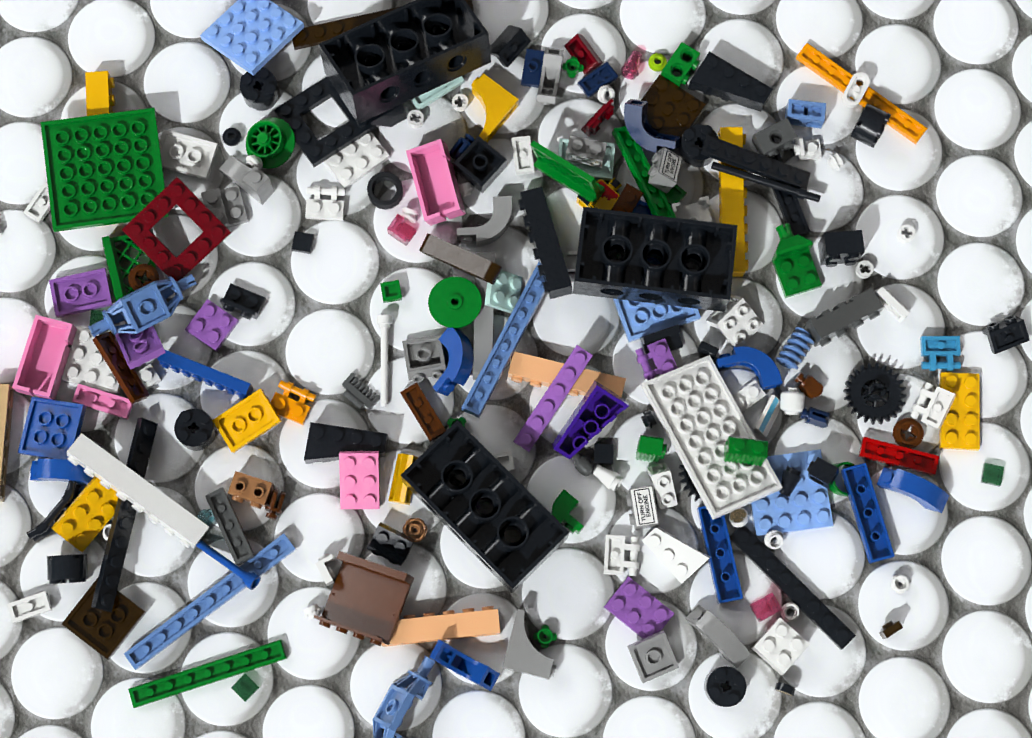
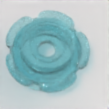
(206, 516)

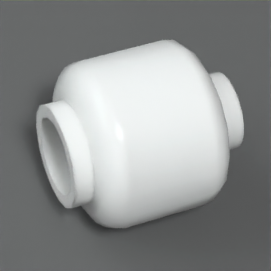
(792, 401)

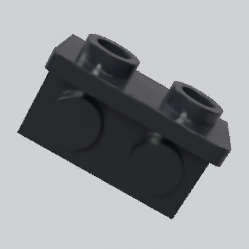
(242, 301)
(1006, 334)
(390, 544)

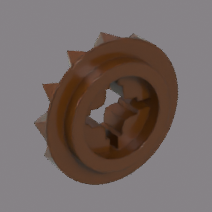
(139, 271)
(916, 431)

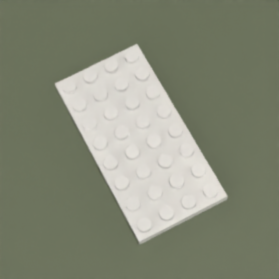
(698, 420)

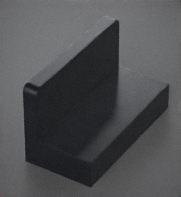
(509, 45)
(670, 334)

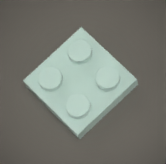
(504, 292)

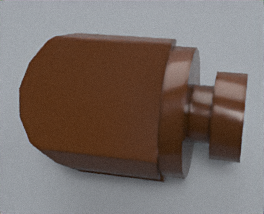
(809, 385)
(277, 510)

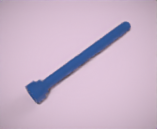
(250, 579)

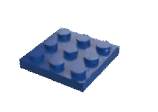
(51, 428)

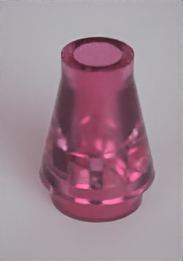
(631, 67)

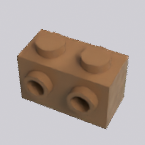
(250, 490)

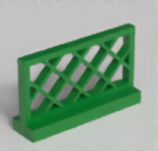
(566, 173)
(114, 267)

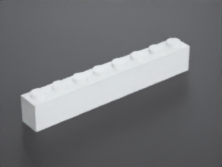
(136, 490)

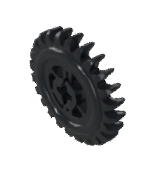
(890, 384)

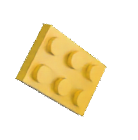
(247, 420)

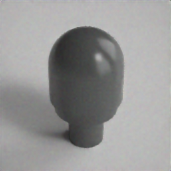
(583, 465)

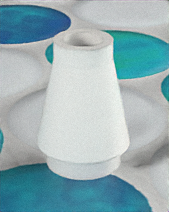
(609, 478)

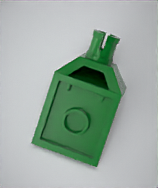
(794, 263)

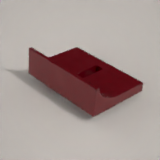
(603, 113)

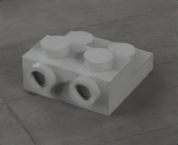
(226, 205)
(424, 358)

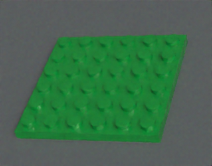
(102, 167)

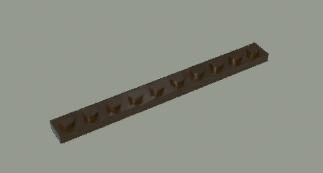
(319, 33)

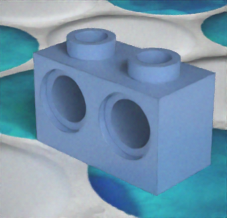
(805, 113)

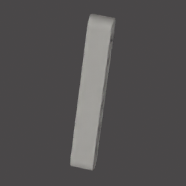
(483, 324)

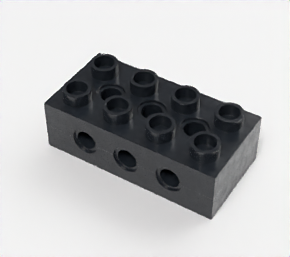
(404, 55)
(665, 238)
(491, 482)

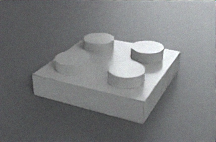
(653, 656)

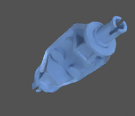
(143, 307)
(400, 699)

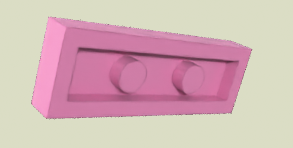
(102, 401)

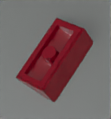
(585, 54)

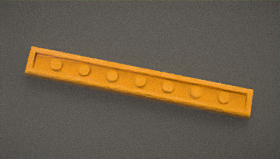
(840, 79)

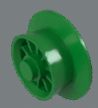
(271, 141)
(454, 302)

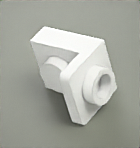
(807, 149)
(326, 572)

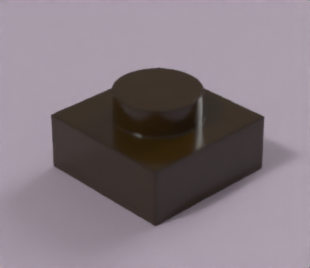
(890, 628)

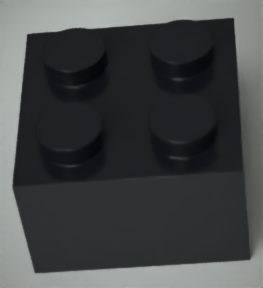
(480, 164)
(841, 248)

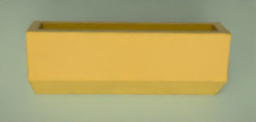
(399, 491)

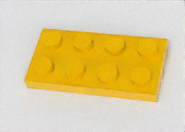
(962, 422)
(87, 515)

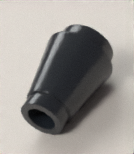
(789, 480)

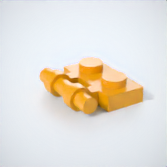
(290, 408)

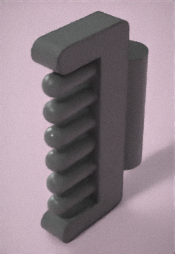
(357, 397)

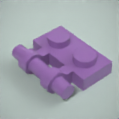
(661, 356)

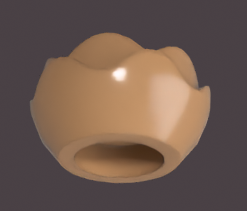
(415, 523)

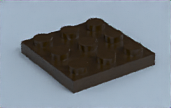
(671, 107)
(103, 629)

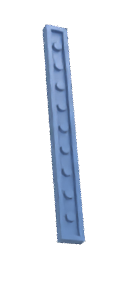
(505, 346)
(207, 603)

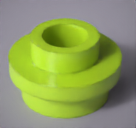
(657, 67)

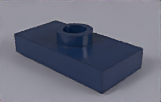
(532, 68)
(601, 76)

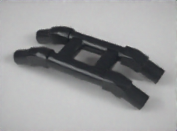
(44, 528)

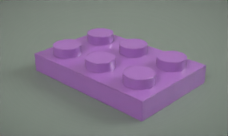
(81, 292)
(140, 347)
(638, 609)

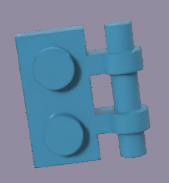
(940, 346)

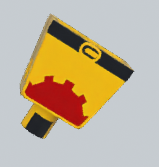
(607, 199)

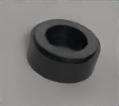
(784, 688)

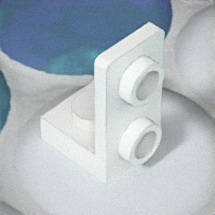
(663, 485)

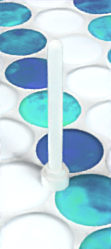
(384, 323)

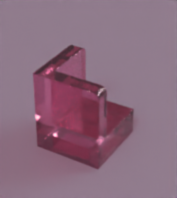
(400, 230)
(765, 607)

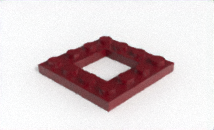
(176, 193)

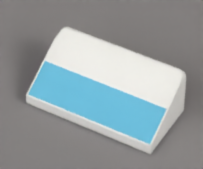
(768, 416)

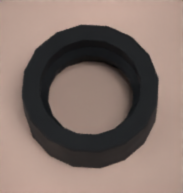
(382, 176)

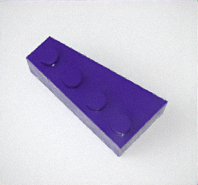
(589, 418)

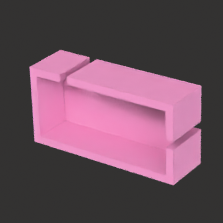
(435, 182)
(44, 358)

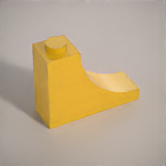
(496, 102)

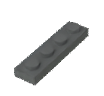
(230, 526)

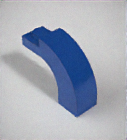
(757, 361)
(459, 363)
(58, 471)
(915, 487)
(464, 665)

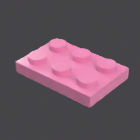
(359, 480)

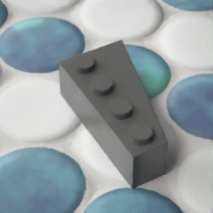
(843, 317)

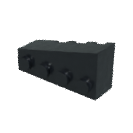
(729, 83)
(327, 441)

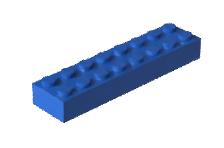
(206, 374)
(867, 513)
(721, 557)

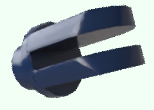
(460, 146)
(815, 417)

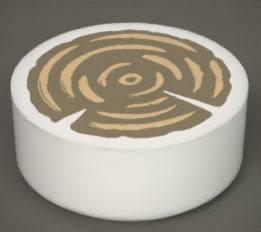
(739, 517)

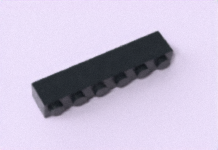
(546, 243)

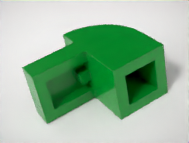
(561, 510)

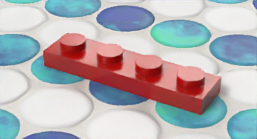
(898, 456)

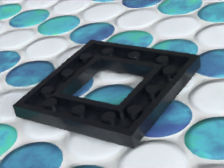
(320, 150)

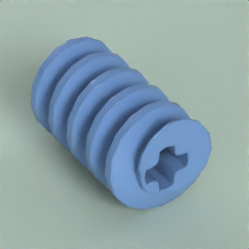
(794, 349)

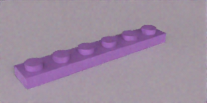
(553, 398)

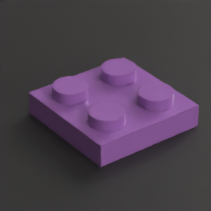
(212, 325)

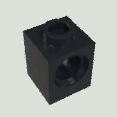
(822, 472)

